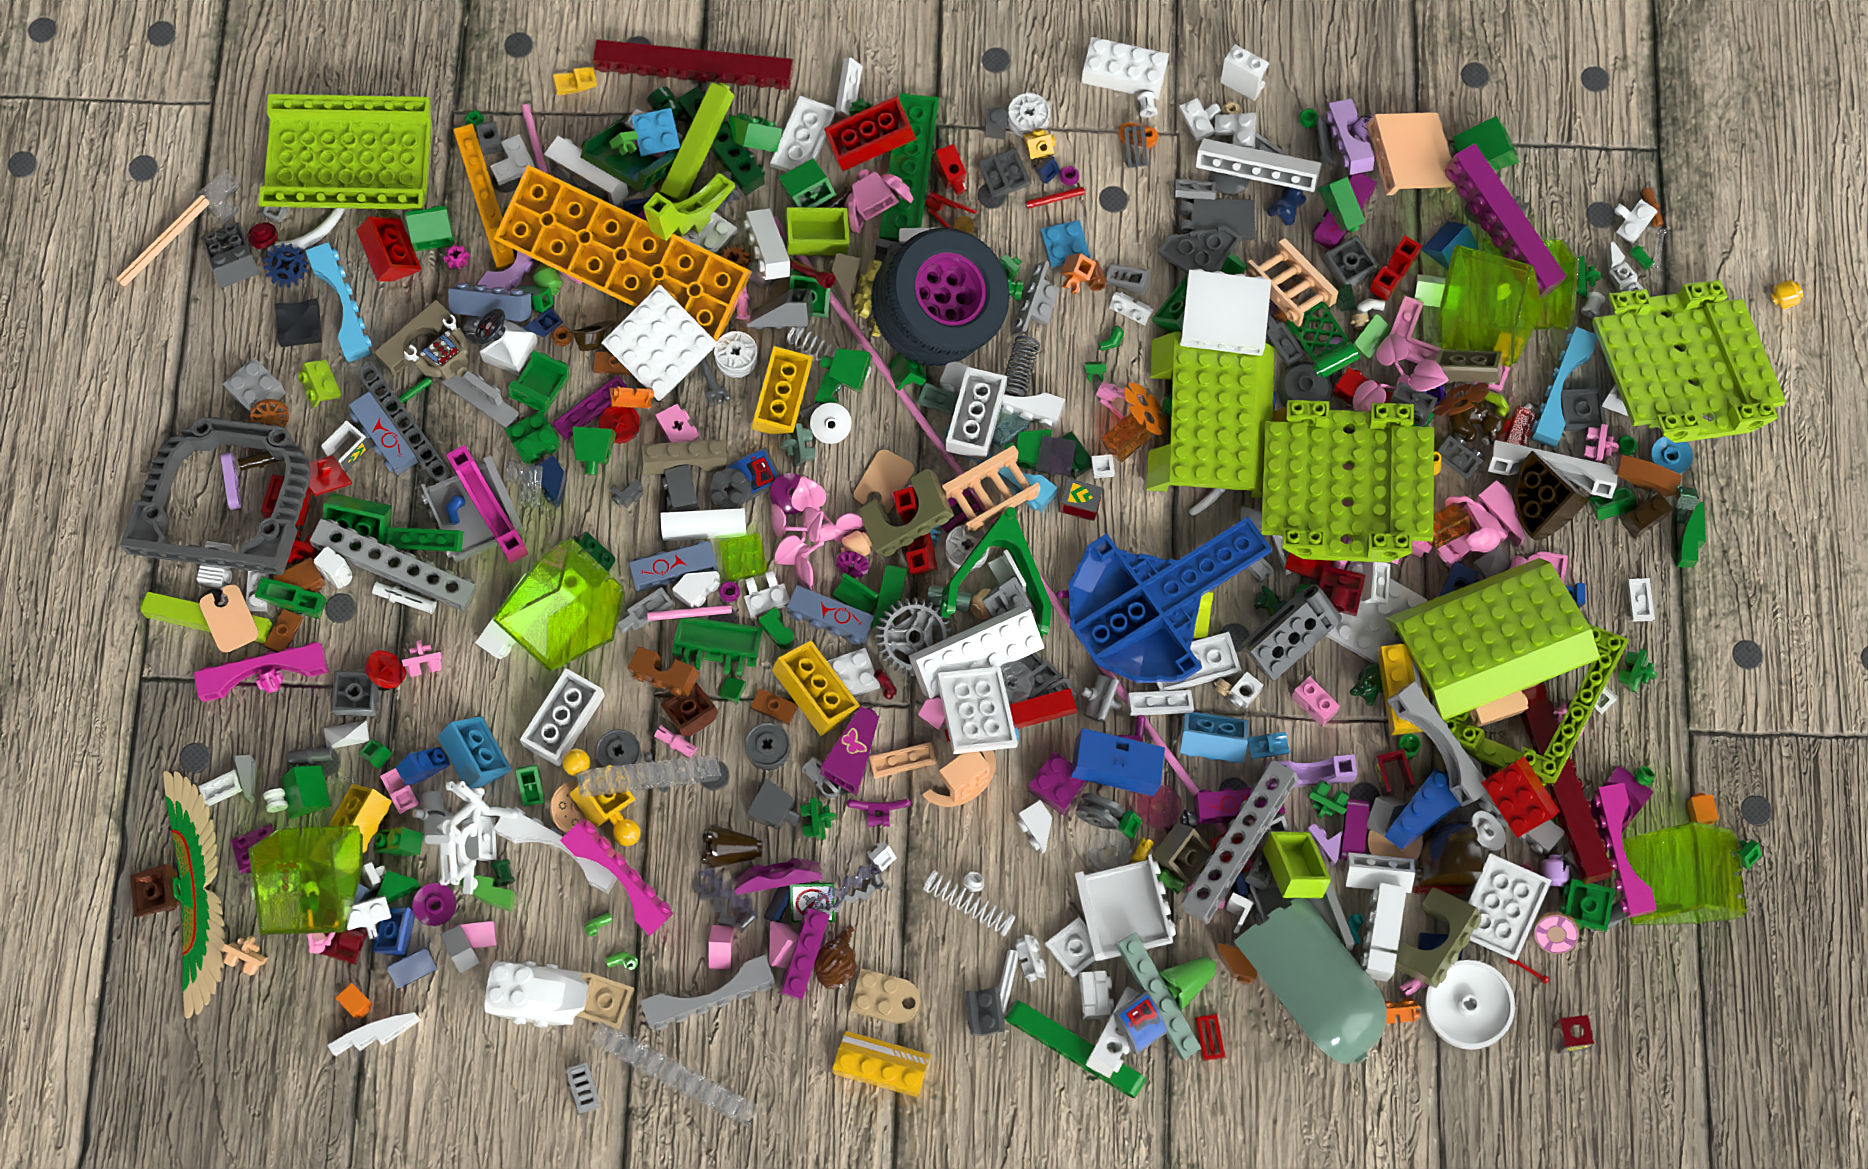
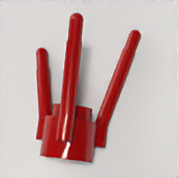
(937, 203)

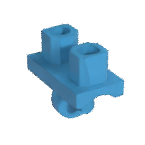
(1268, 745)

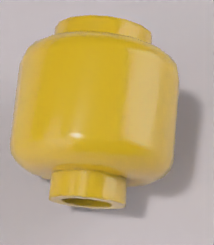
(1786, 294)

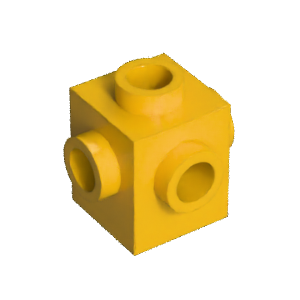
(1039, 143)

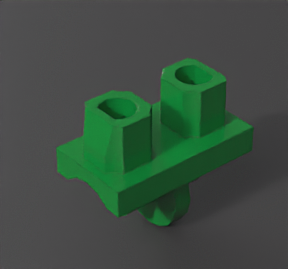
(1584, 276)
(1639, 663)
(1319, 794)
(820, 816)

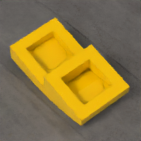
(574, 82)

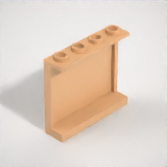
(1410, 151)

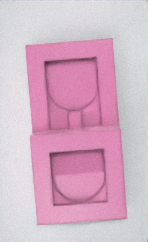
(400, 793)

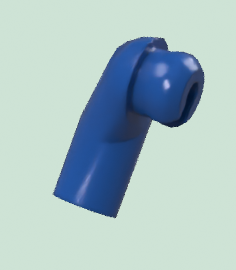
(452, 507)

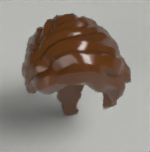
(836, 961)

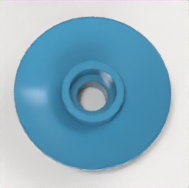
(1679, 451)

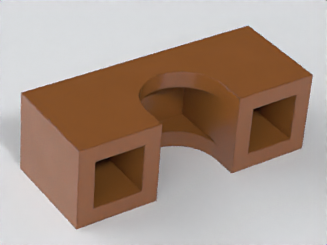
(677, 679)

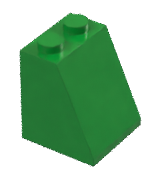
(1491, 140)

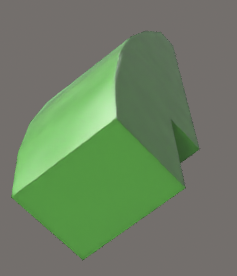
(490, 894)

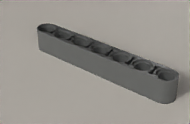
(400, 415)

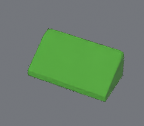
(1372, 336)

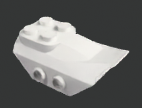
(535, 993)

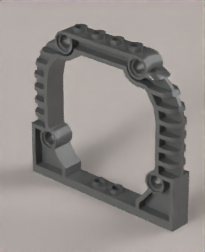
(263, 553)

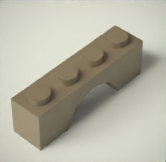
(429, 321)
(662, 456)

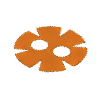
(1472, 395)
(1152, 407)

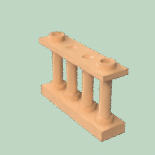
(1305, 270)
(973, 478)

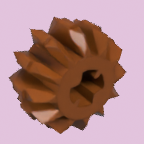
(738, 255)

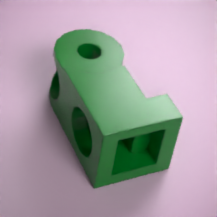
(536, 293)
(827, 390)
(780, 635)

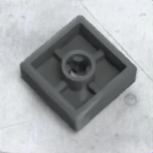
(1351, 251)
(344, 685)

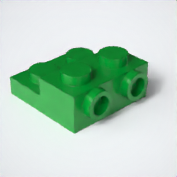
(533, 438)
(1588, 904)

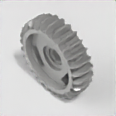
(897, 636)

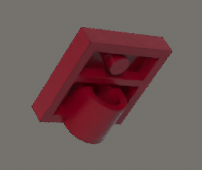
(1342, 588)
(346, 945)

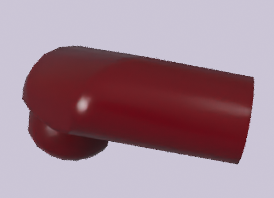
(886, 683)

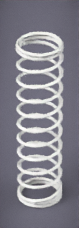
(798, 333)
(1008, 921)

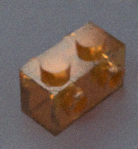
(1125, 438)
(1449, 525)

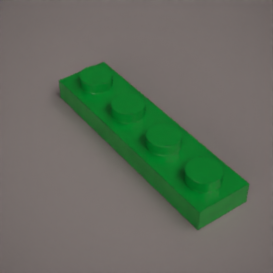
(425, 539)

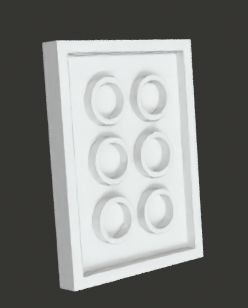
(976, 710)
(1508, 905)

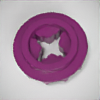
(846, 558)

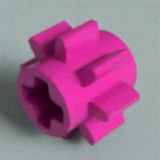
(455, 262)
(269, 679)

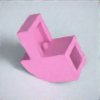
(1454, 551)

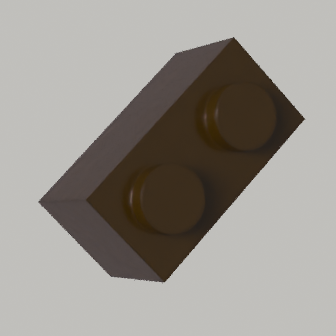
(1647, 515)

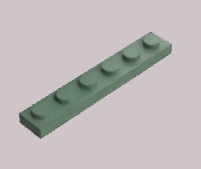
(1151, 981)

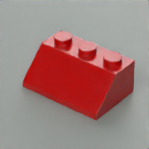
(388, 248)

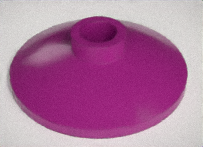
(780, 492)
(430, 895)

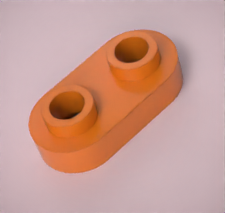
(1150, 141)

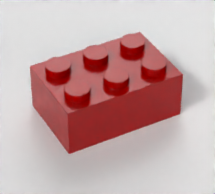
(1520, 797)

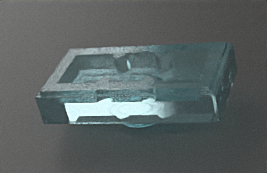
(1009, 429)

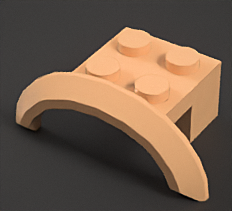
(965, 778)

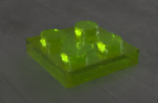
(743, 557)

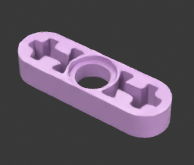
(231, 481)

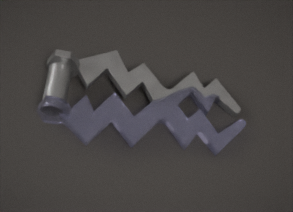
(718, 894)
(841, 894)

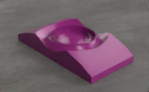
(1636, 794)
(777, 875)

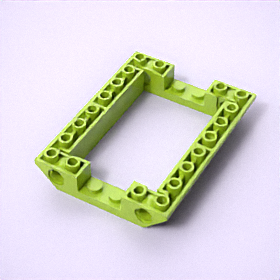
(1548, 768)

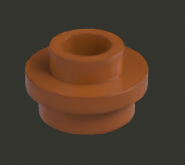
(562, 331)

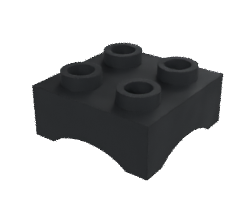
(298, 323)

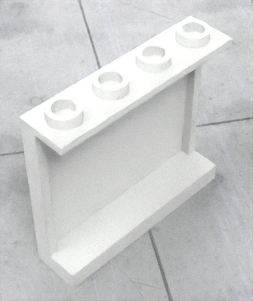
(1226, 312)
(1122, 904)

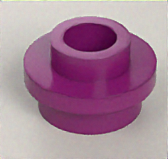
(1069, 170)
(729, 586)

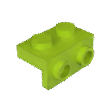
(318, 382)

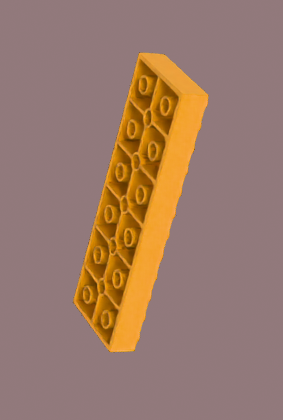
(618, 250)

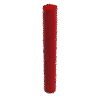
(1055, 197)

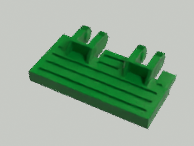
(717, 640)

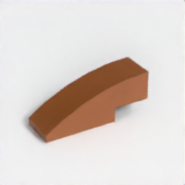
(1648, 475)

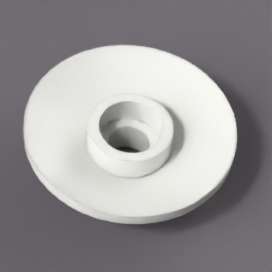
(826, 413)
(1489, 830)

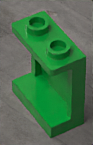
(540, 382)

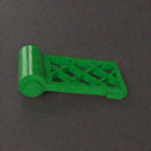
(1330, 359)

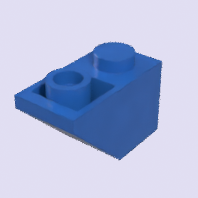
(422, 765)

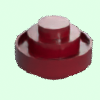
(262, 235)

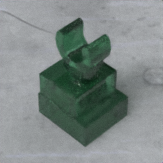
(1345, 299)
(1685, 500)

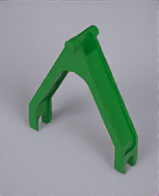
(1008, 535)

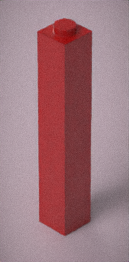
(1040, 709)

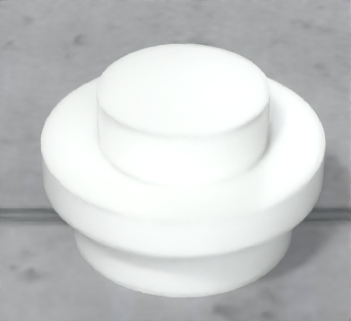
(973, 881)

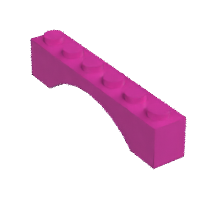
(486, 504)
(218, 681)
(1635, 894)
(647, 906)

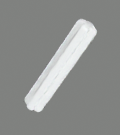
(1007, 977)

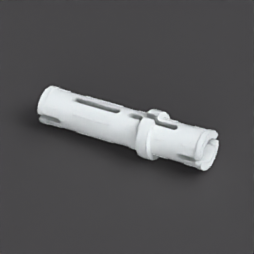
(397, 595)

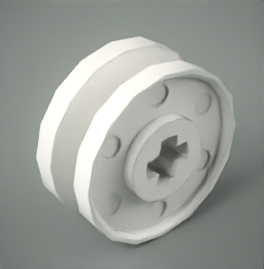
(1028, 113)
(746, 352)
(956, 544)

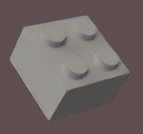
(252, 385)

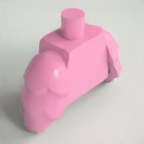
(873, 196)
(1484, 526)

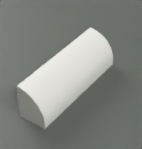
(703, 524)

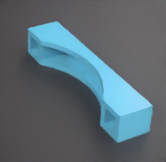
(351, 337)
(1551, 422)
(1047, 489)

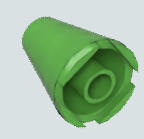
(1188, 979)

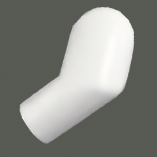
(1368, 304)

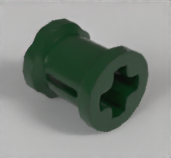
(503, 872)

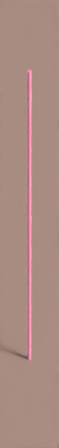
(959, 471)

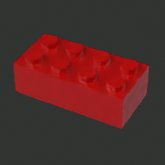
(869, 133)

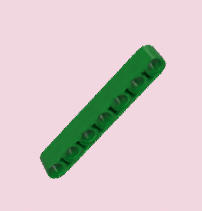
(1069, 1046)

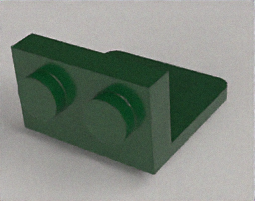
(595, 550)

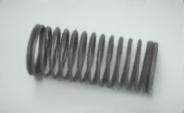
(1013, 388)

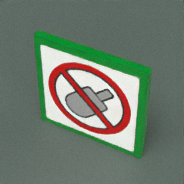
(804, 896)

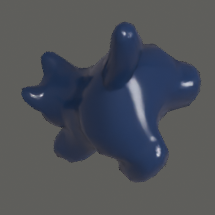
(1286, 205)

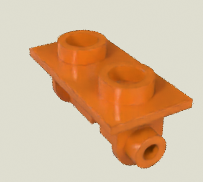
(631, 397)
(1405, 1009)

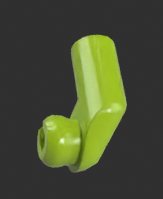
(1499, 401)

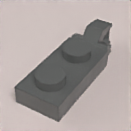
(1283, 341)

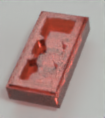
(1520, 426)

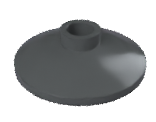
(1229, 184)

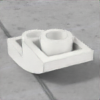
(1624, 278)

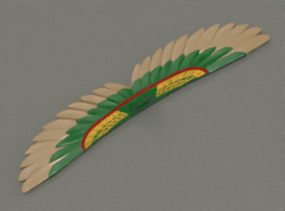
(200, 907)

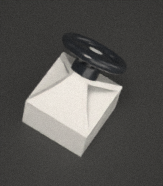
(504, 342)

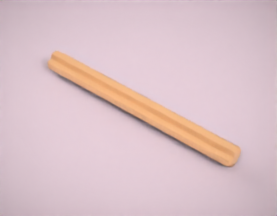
(162, 240)

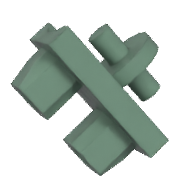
(795, 445)

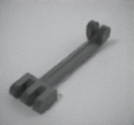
(715, 391)

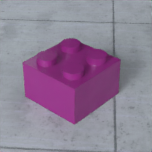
(1055, 785)

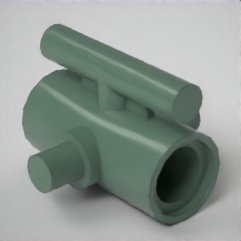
(962, 602)

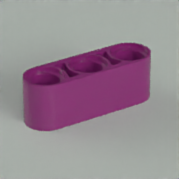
(1354, 828)

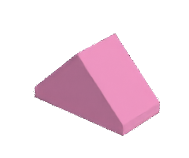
(781, 945)
(721, 947)

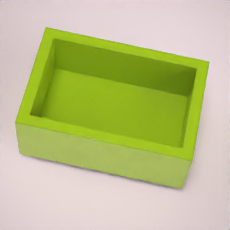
(816, 231)
(1296, 865)

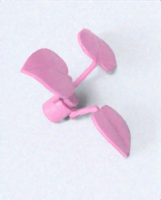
(1395, 348)
(813, 495)
(817, 533)

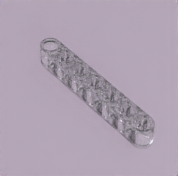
(648, 775)

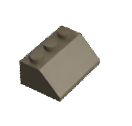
(1471, 366)

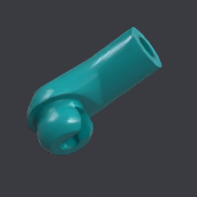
(1354, 923)

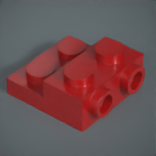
(272, 496)

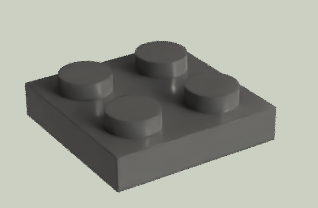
(1582, 409)

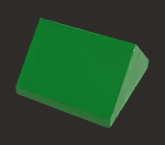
(305, 790)

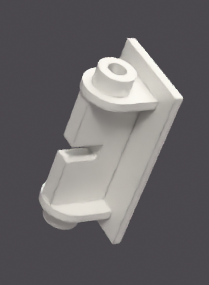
(1136, 311)
(1028, 948)

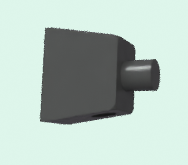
(773, 807)

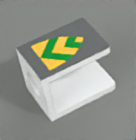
(339, 438)

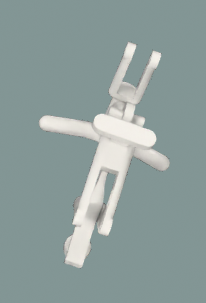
(450, 835)

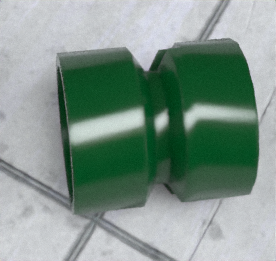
(663, 99)

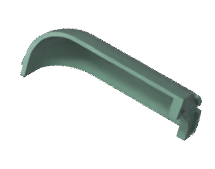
(1317, 980)

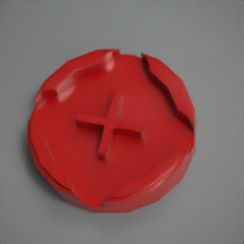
(622, 420)
(385, 669)

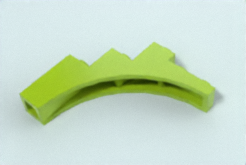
(693, 213)

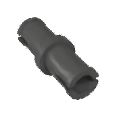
(311, 755)

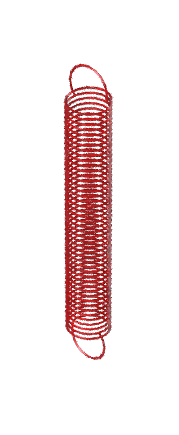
(1447, 889)

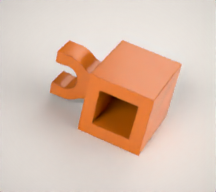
(1077, 269)

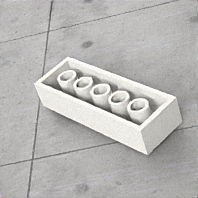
(982, 646)

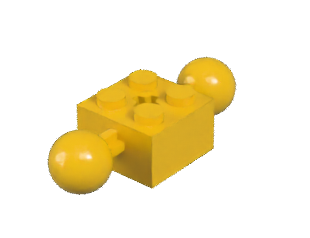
(602, 807)

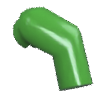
(592, 926)
(622, 958)

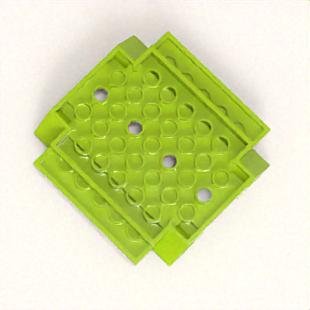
(1718, 354)
(1387, 485)

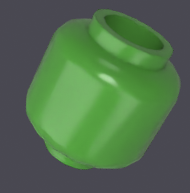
(548, 277)

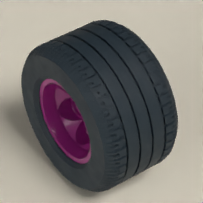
(918, 325)

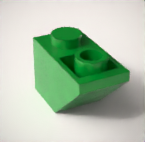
(398, 842)

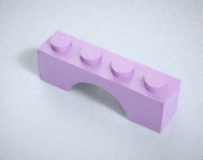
(1355, 153)
(512, 276)
(1332, 770)

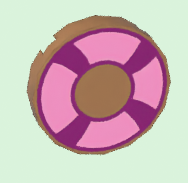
(1556, 932)

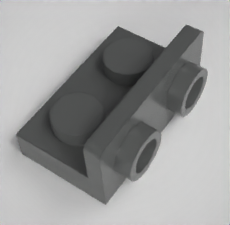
(1422, 402)
(1460, 457)
(984, 1012)

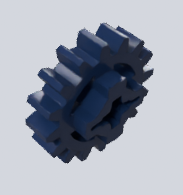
(276, 270)

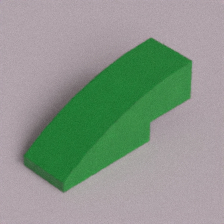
(1692, 538)
(890, 592)
(291, 597)

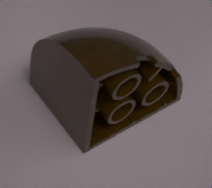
(1545, 497)
(1450, 857)

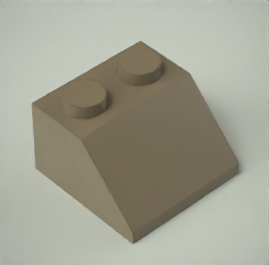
(847, 273)
(1183, 853)

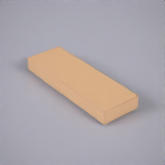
(902, 760)

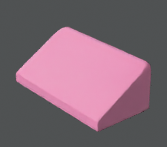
(480, 934)

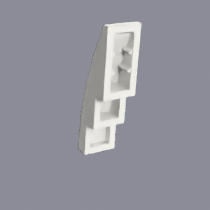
(383, 1030)

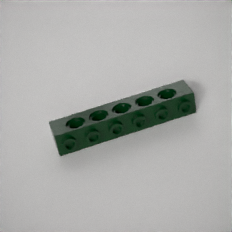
(746, 180)

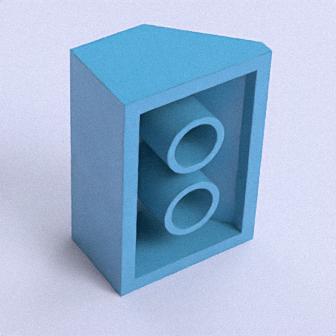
(1214, 737)
(474, 752)

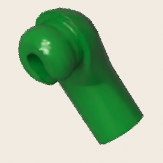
(1114, 340)

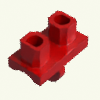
(302, 550)

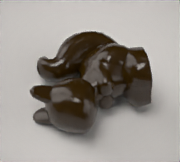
(1490, 424)

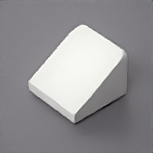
(1614, 256)
(1605, 700)

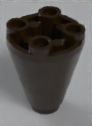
(728, 847)

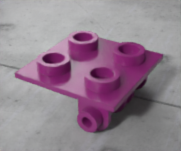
(243, 843)

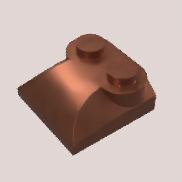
(690, 712)
(153, 890)

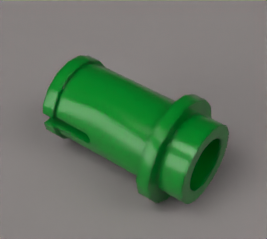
(1641, 257)

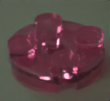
(1167, 816)

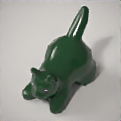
(1268, 601)
(1369, 683)

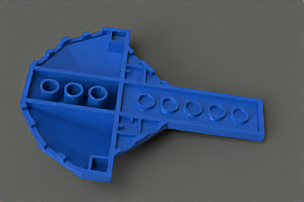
(1143, 610)

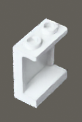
(1244, 72)

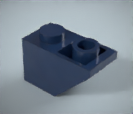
(553, 481)

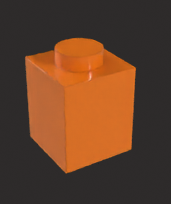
(1702, 809)
(354, 1002)

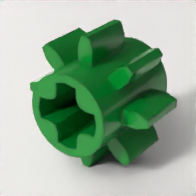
(859, 106)

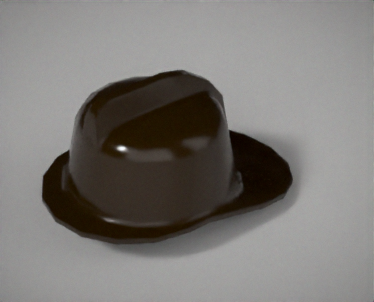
(591, 336)

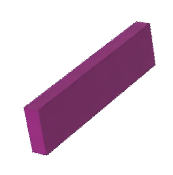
(587, 409)

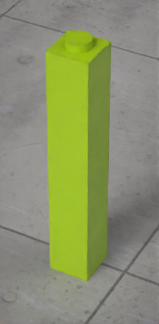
(697, 142)
(190, 614)

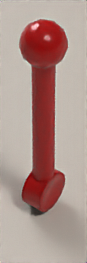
(1543, 978)

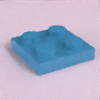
(656, 132)
(1064, 241)

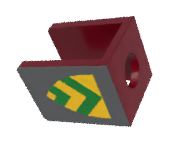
(1081, 499)
(1399, 756)
(1572, 1043)

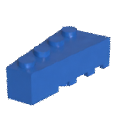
(1428, 807)

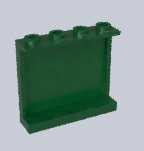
(628, 168)

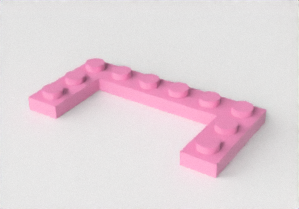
(1419, 350)

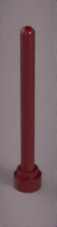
(824, 278)

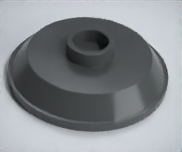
(1301, 383)

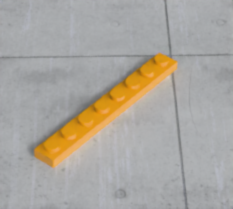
(483, 193)

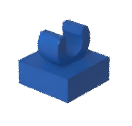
(1577, 593)

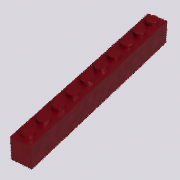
(693, 64)
(1567, 792)

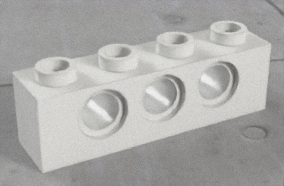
(1103, 1060)

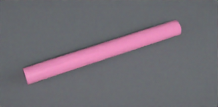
(534, 138)
(693, 612)

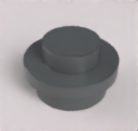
(1188, 818)

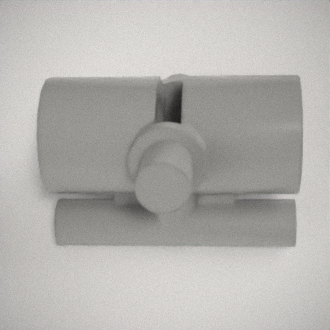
(1101, 698)
(431, 812)

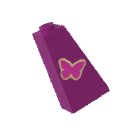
(850, 754)

